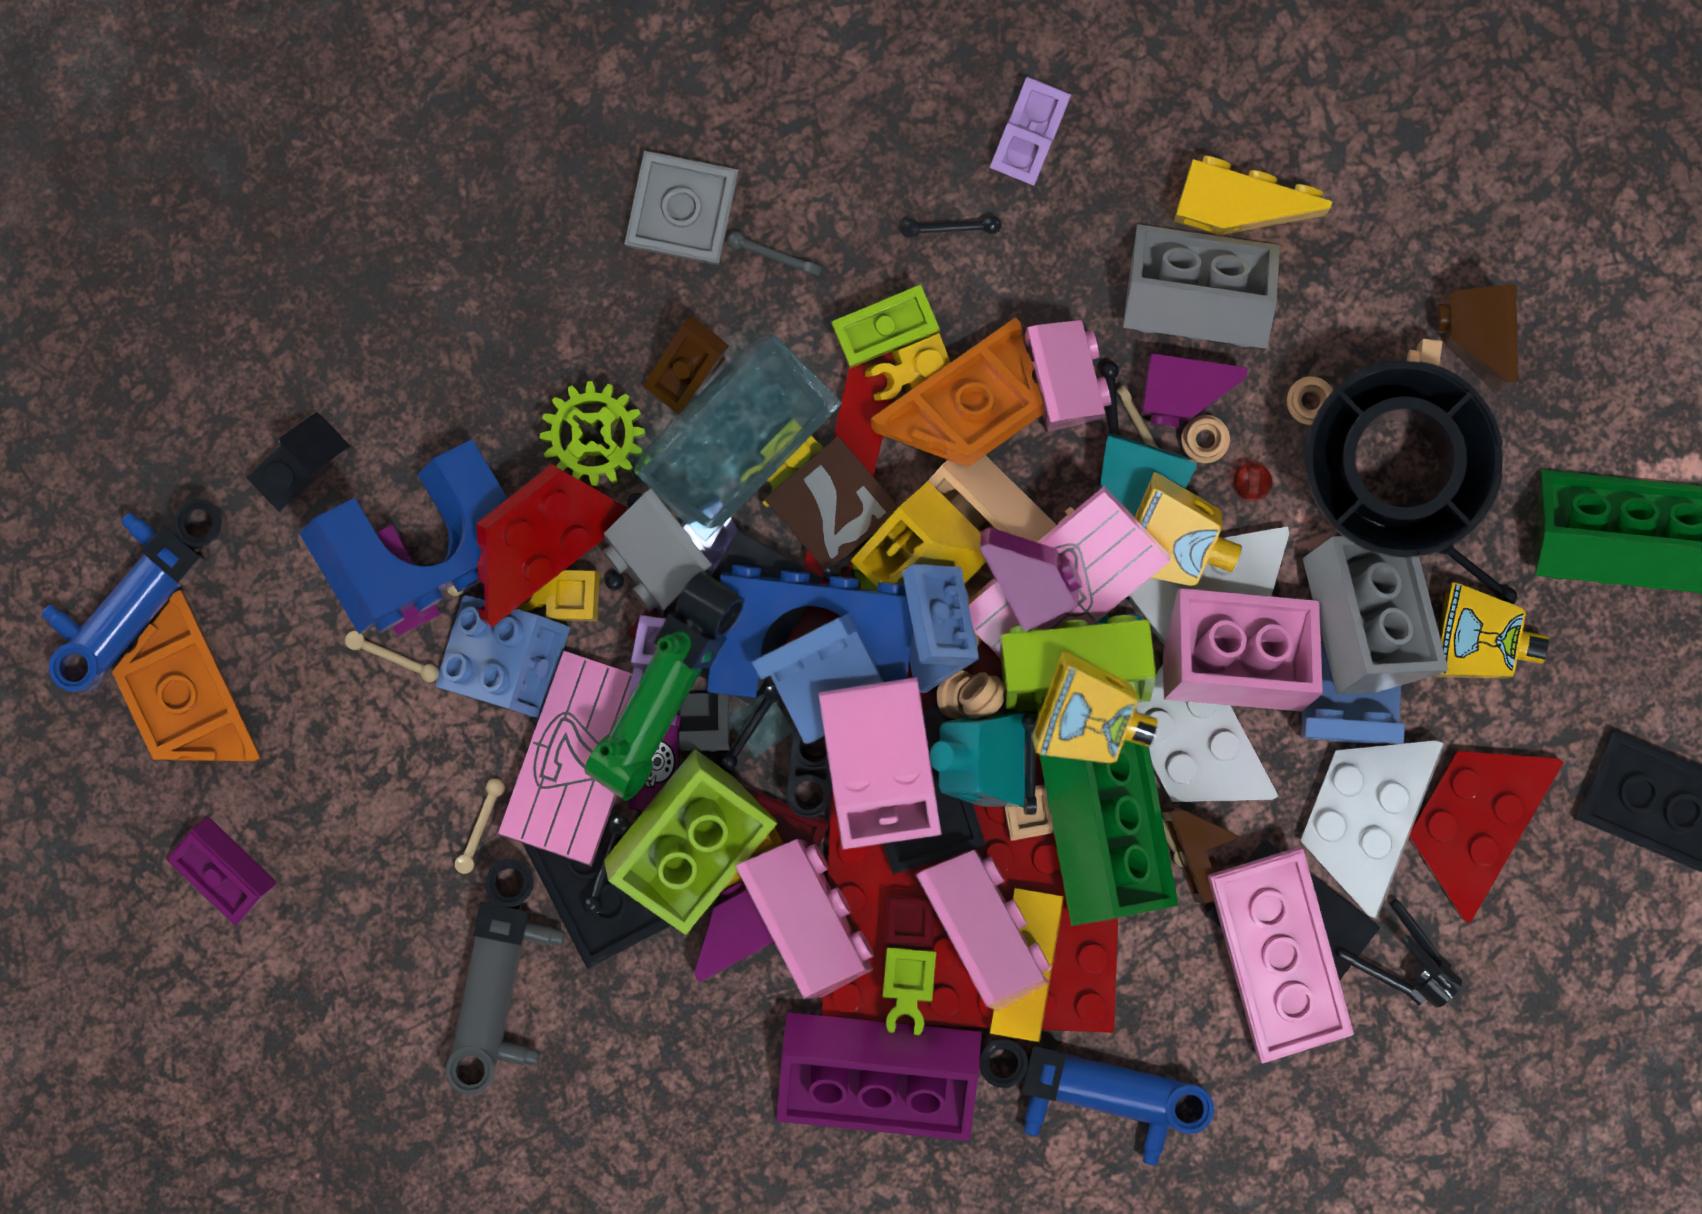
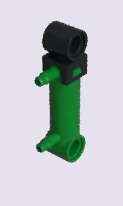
(684, 647)

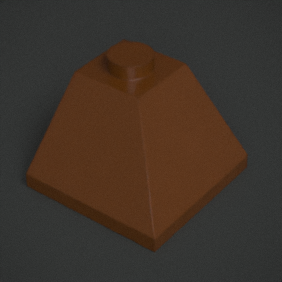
(1483, 332)

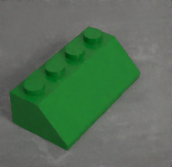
(1619, 531)
(1109, 835)

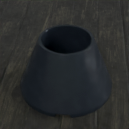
(1448, 415)

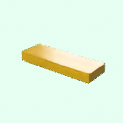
(1025, 1016)

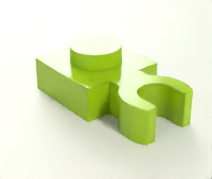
(909, 980)

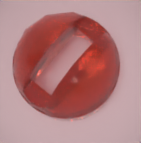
(1242, 480)

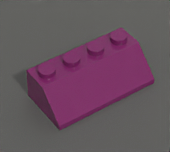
(878, 1080)

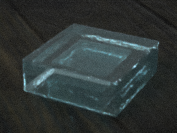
(769, 732)

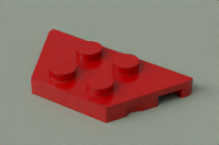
(538, 537)
(1477, 820)

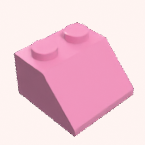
(1066, 373)

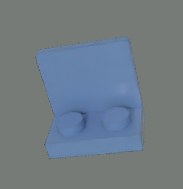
(941, 624)
(504, 663)
(816, 663)
(1352, 717)

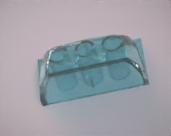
(735, 435)

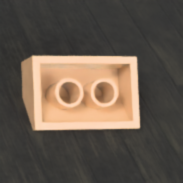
(991, 501)

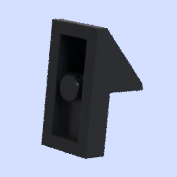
(298, 461)

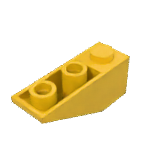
(1232, 202)

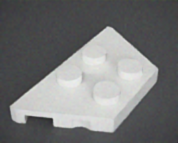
(1253, 575)
(1203, 752)
(1369, 814)

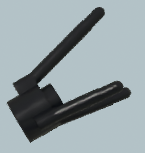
(1431, 976)

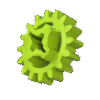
(608, 418)

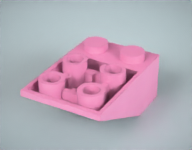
(880, 763)

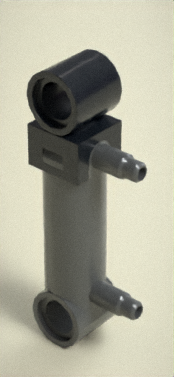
(491, 979)

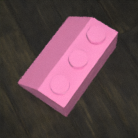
(1243, 650)
(806, 917)
(985, 928)

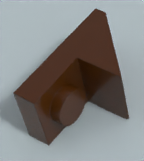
(686, 365)
(1191, 840)

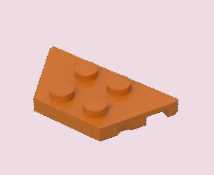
(969, 402)
(181, 692)

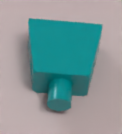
(1130, 466)
(982, 760)

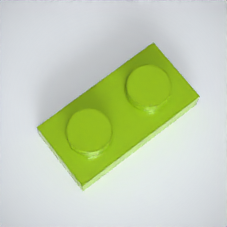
(885, 326)

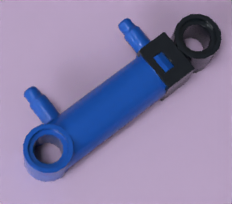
(167, 564)
(1098, 1087)

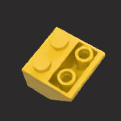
(923, 533)

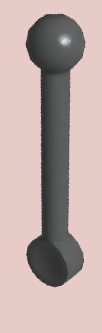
(737, 240)

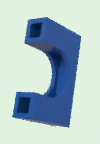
(375, 583)
(878, 614)

